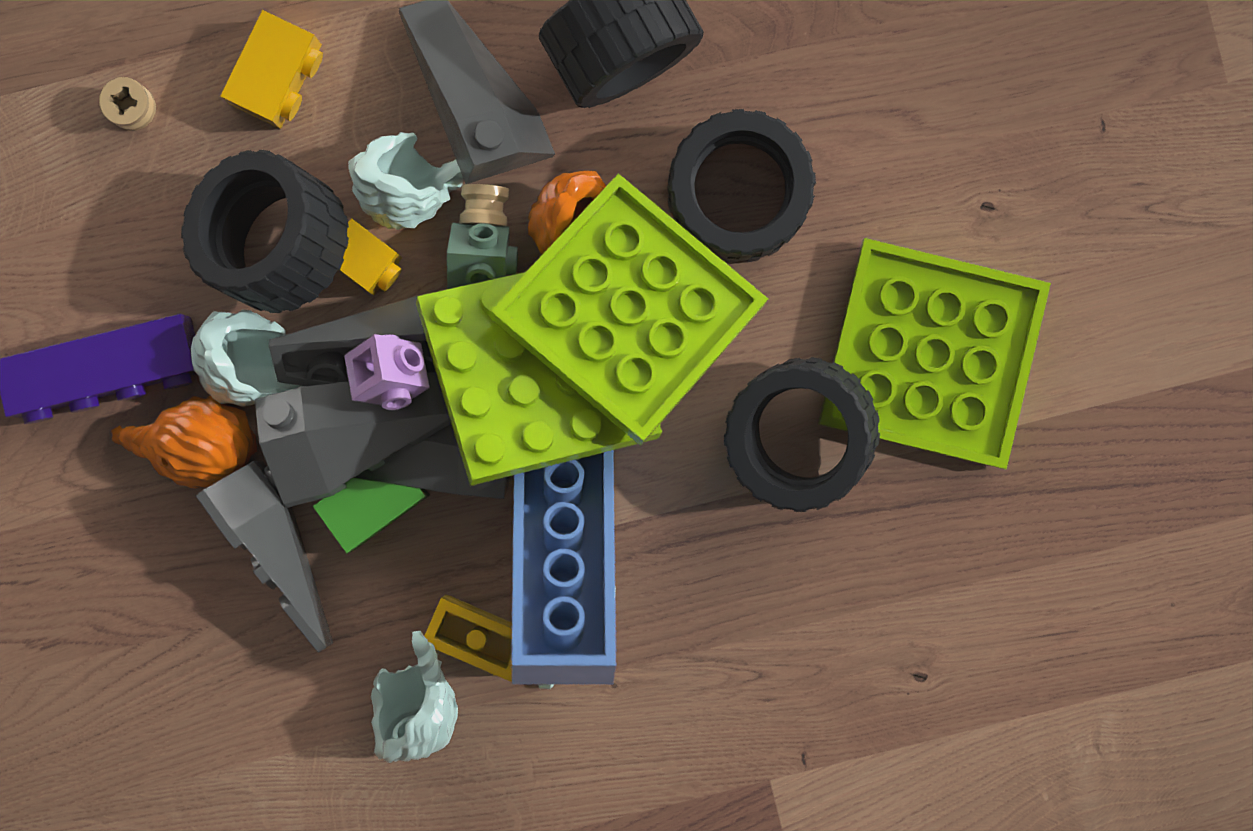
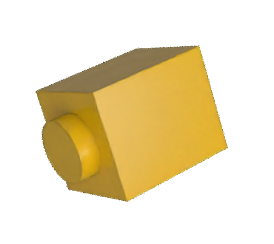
(369, 260)

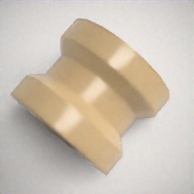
(137, 108)
(484, 204)

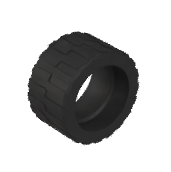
(617, 44)
(763, 133)
(227, 206)
(761, 474)

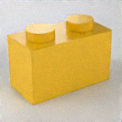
(273, 70)
(472, 636)

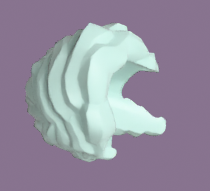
(399, 184)
(235, 357)
(413, 707)

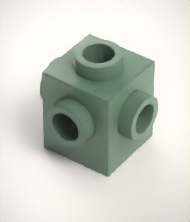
(479, 254)

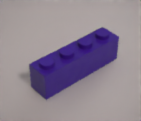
(97, 367)

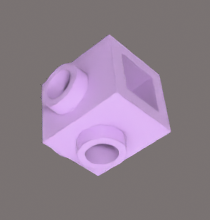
(386, 371)

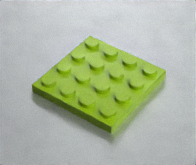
(628, 308)
(940, 350)
(501, 398)

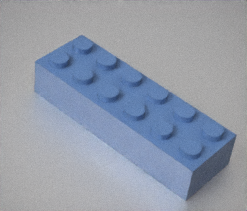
(564, 573)

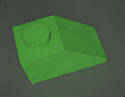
(366, 509)

